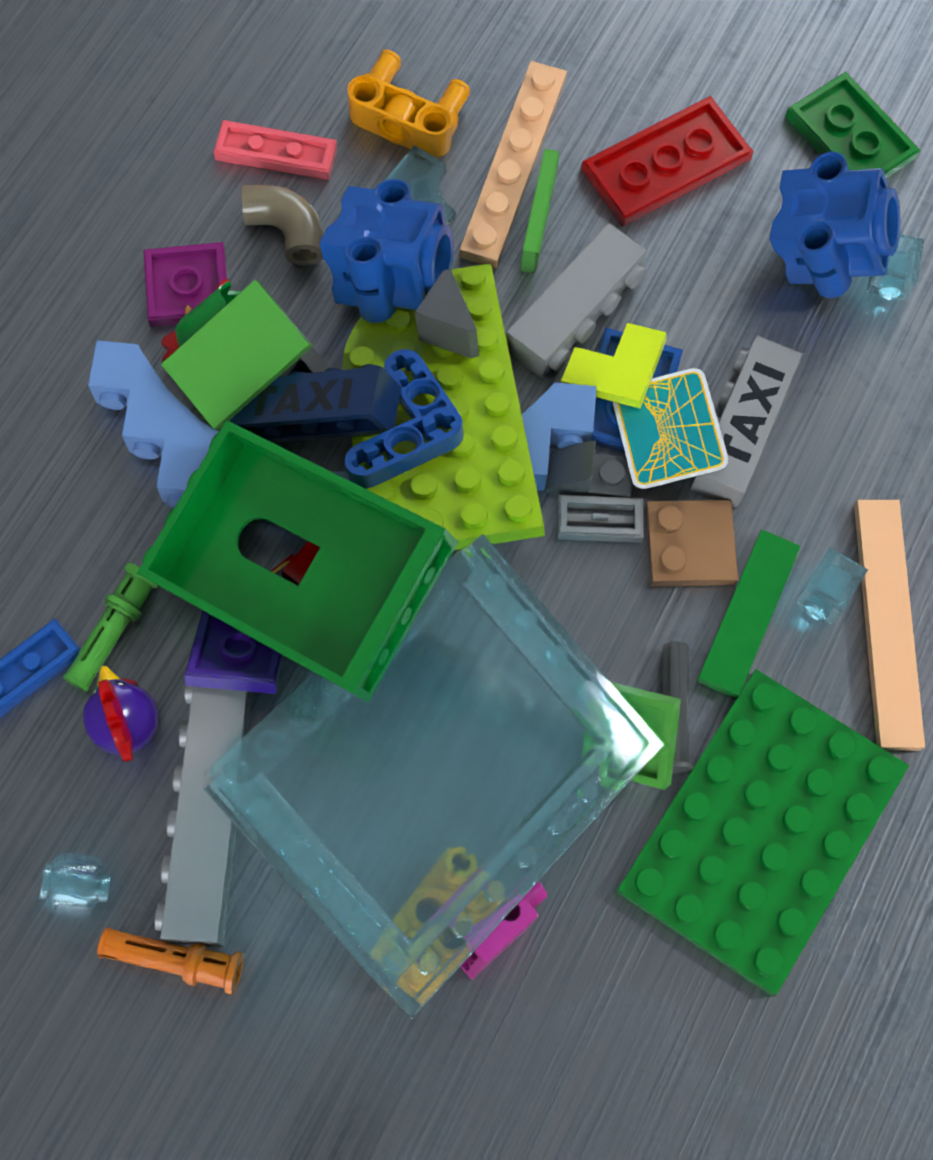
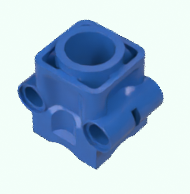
(835, 224)
(386, 249)

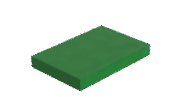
(850, 122)

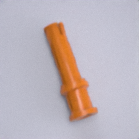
(192, 962)

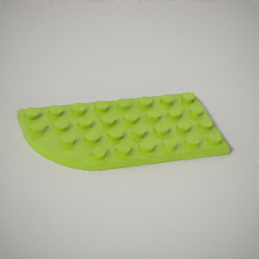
(489, 477)

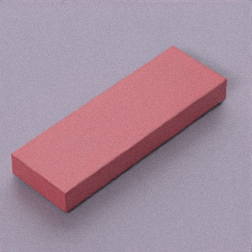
(275, 150)

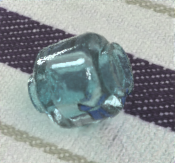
(74, 884)

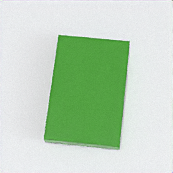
(236, 355)

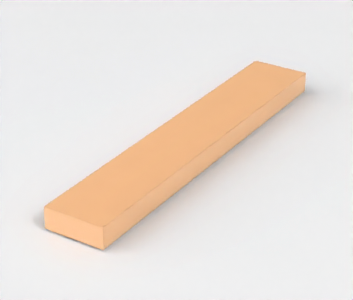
(889, 626)

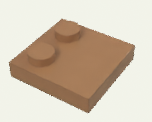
(691, 543)

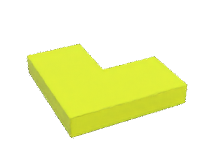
(625, 375)

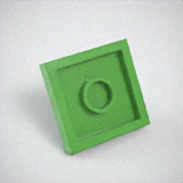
(662, 717)

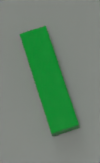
(748, 614)

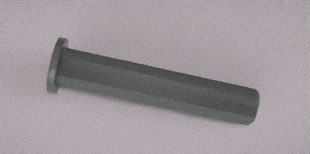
(676, 684)

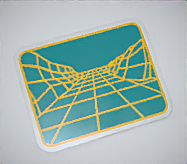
(672, 432)

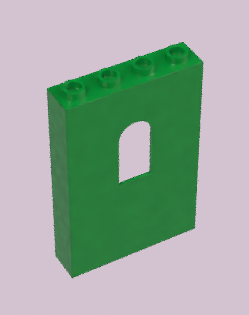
(357, 592)

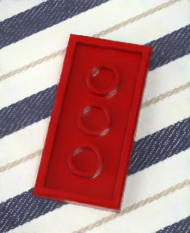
(666, 160)

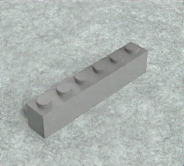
(202, 834)

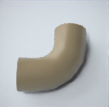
(290, 214)

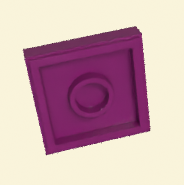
(181, 278)

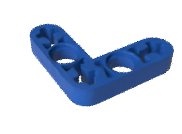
(423, 421)

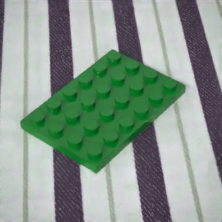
(763, 832)

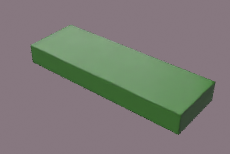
(539, 211)

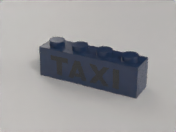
(323, 405)

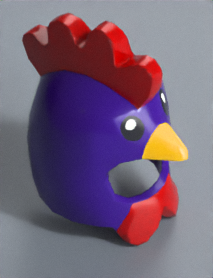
(120, 715)

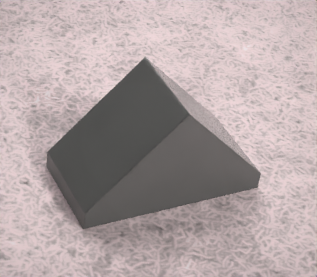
(445, 319)

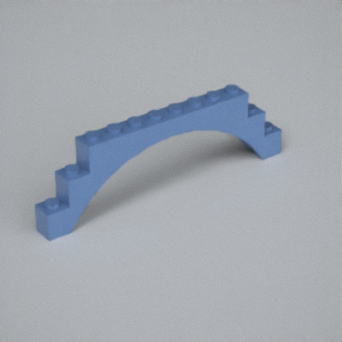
(166, 428)

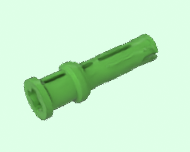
(121, 608)

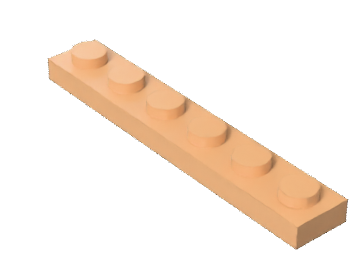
(513, 165)

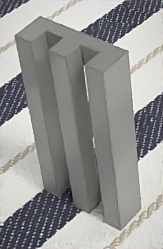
(600, 533)

